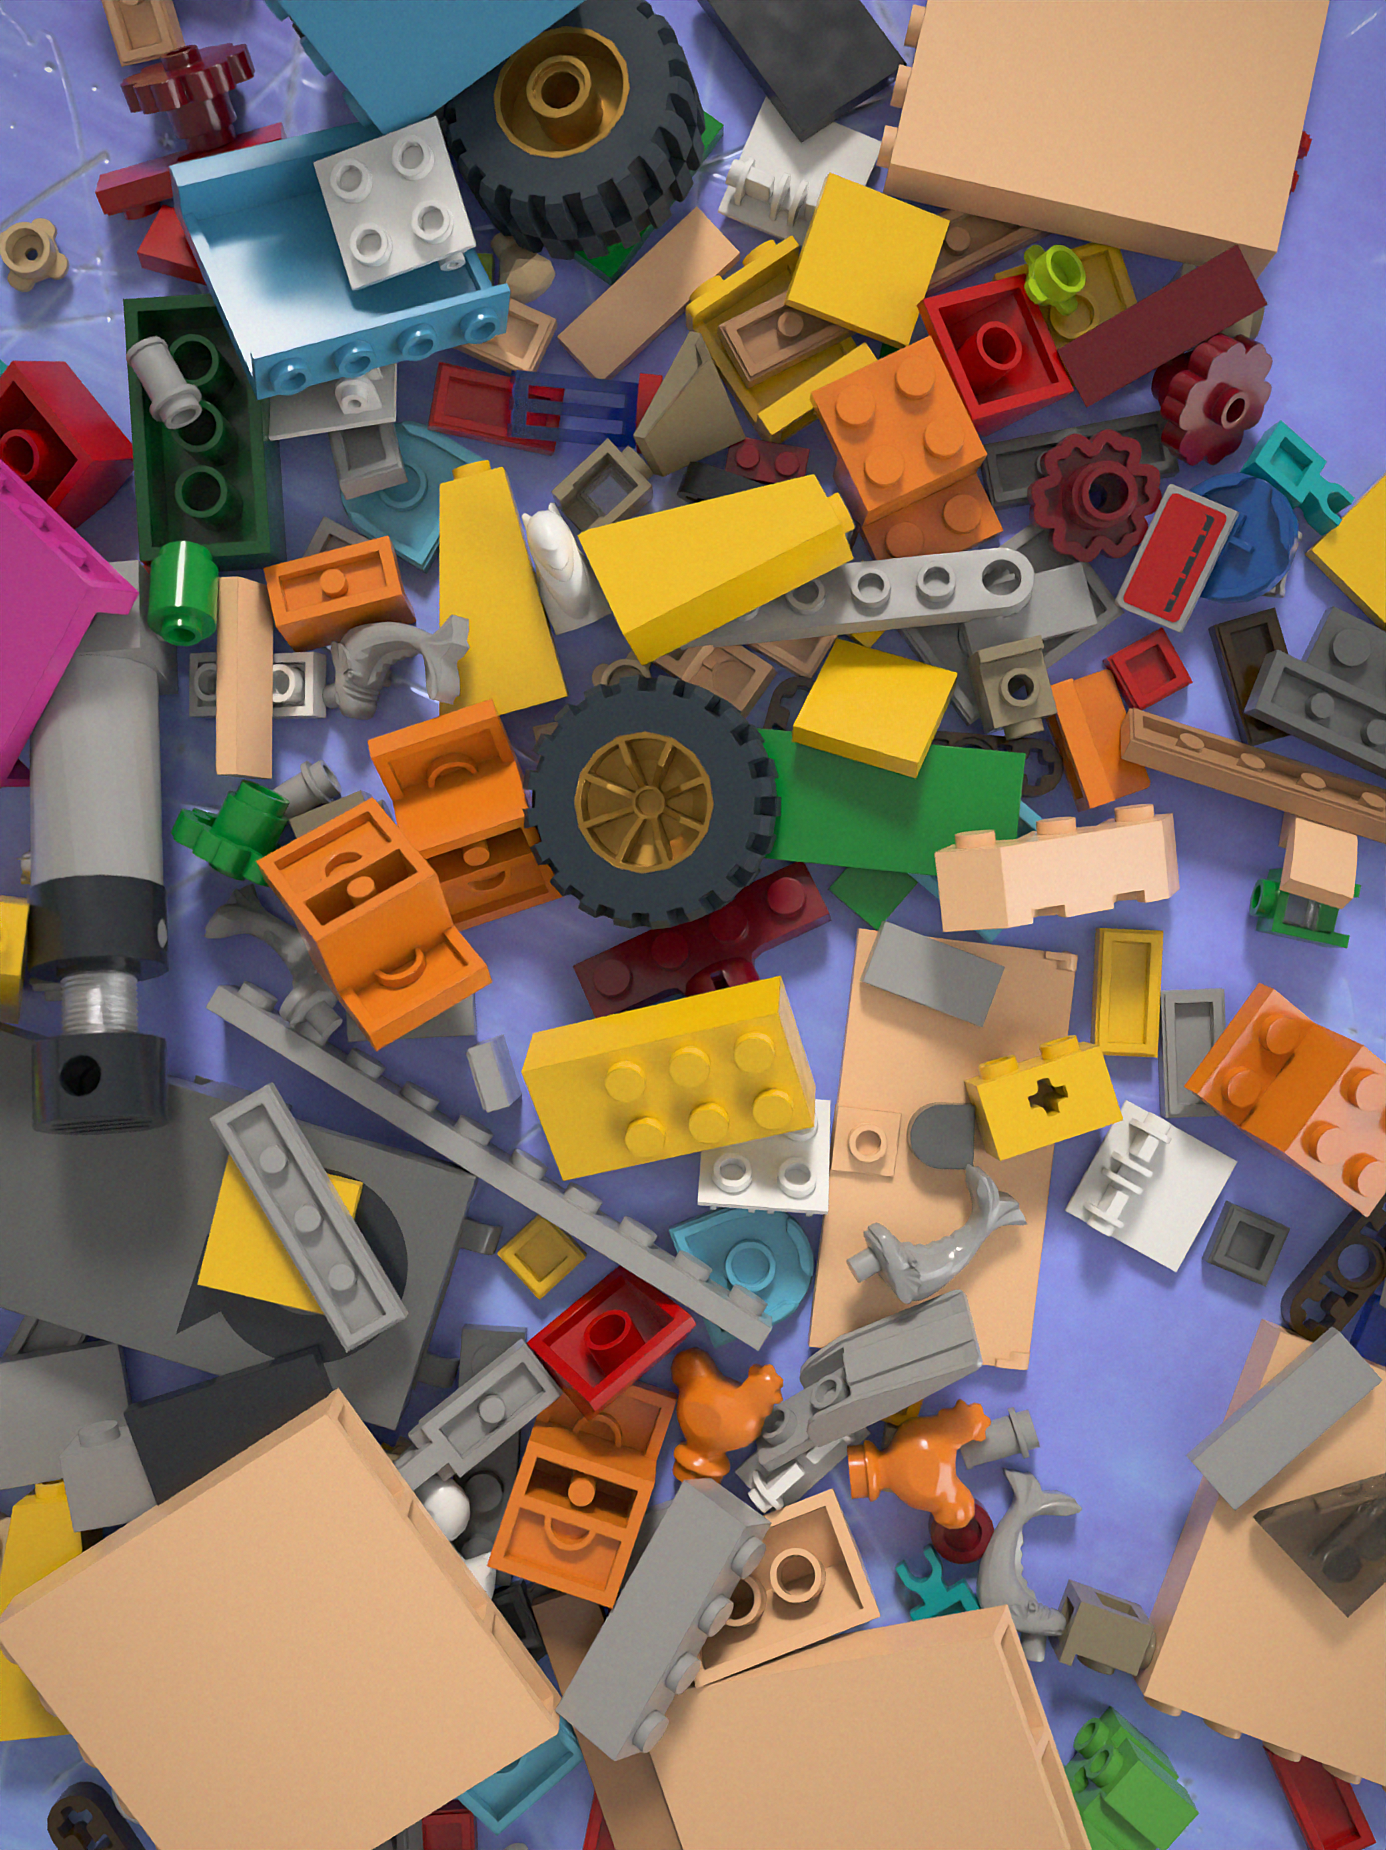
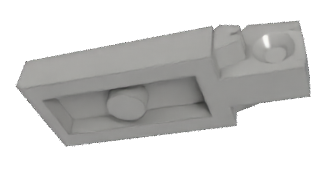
(478, 1417)

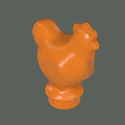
(718, 1412)
(922, 1463)

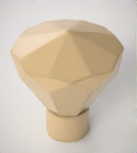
(522, 270)

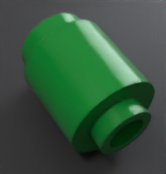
(183, 593)

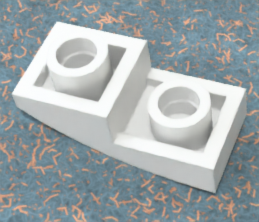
(296, 685)

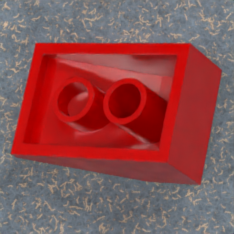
(61, 439)

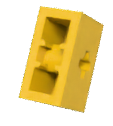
(1078, 1104)

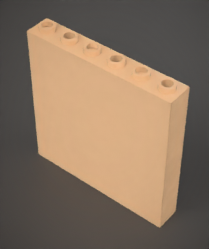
(1109, 118)
(1249, 1630)
(282, 1653)
(873, 1745)

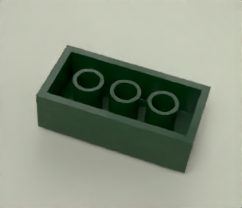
(221, 472)

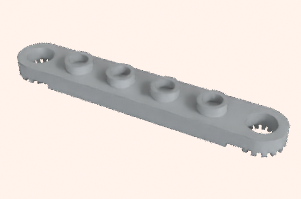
(884, 597)

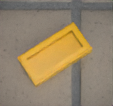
(1126, 991)

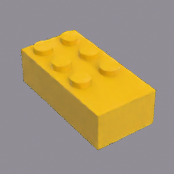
(671, 1079)

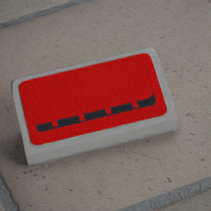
(1176, 558)

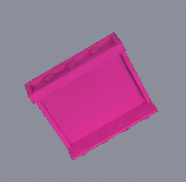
(47, 601)

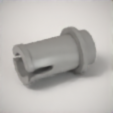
(171, 396)
(309, 788)
(1003, 1438)

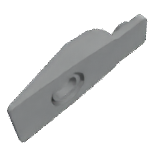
(873, 1376)

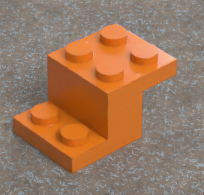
(907, 456)
(463, 812)
(374, 922)
(1301, 1096)
(583, 1493)

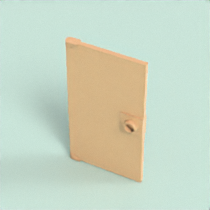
(891, 1066)

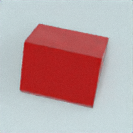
(996, 351)
(610, 1339)

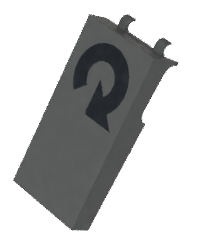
(119, 1224)

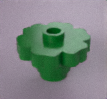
(240, 833)

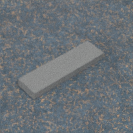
(309, 1216)

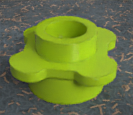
(1054, 277)

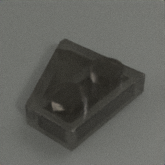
(1336, 1538)

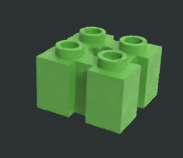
(1126, 1787)

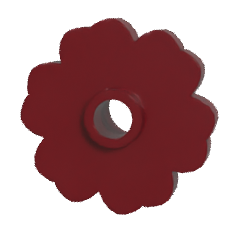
(193, 92)
(1212, 397)
(1063, 501)

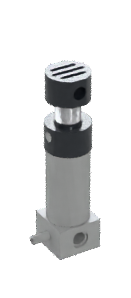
(100, 875)

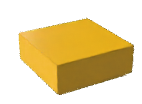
(541, 1255)

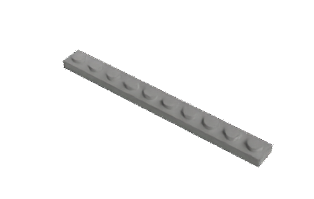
(516, 1175)

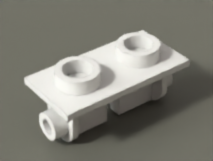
(792, 1480)

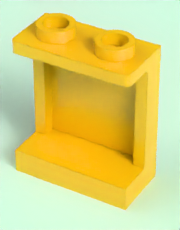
(781, 403)

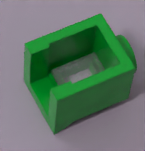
(1294, 915)

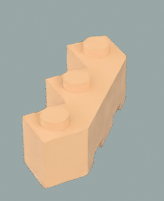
(1057, 870)

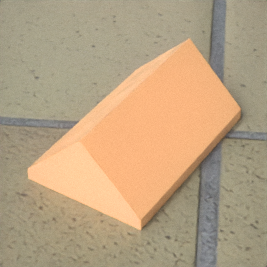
(798, 1593)

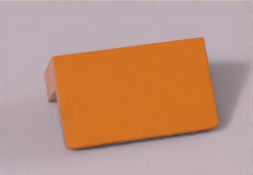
(335, 591)
(1090, 740)

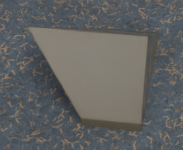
(688, 413)

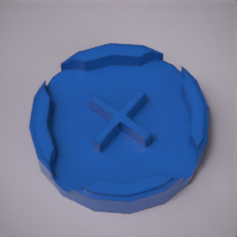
(1260, 542)

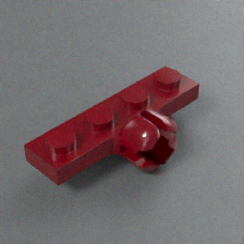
(705, 952)

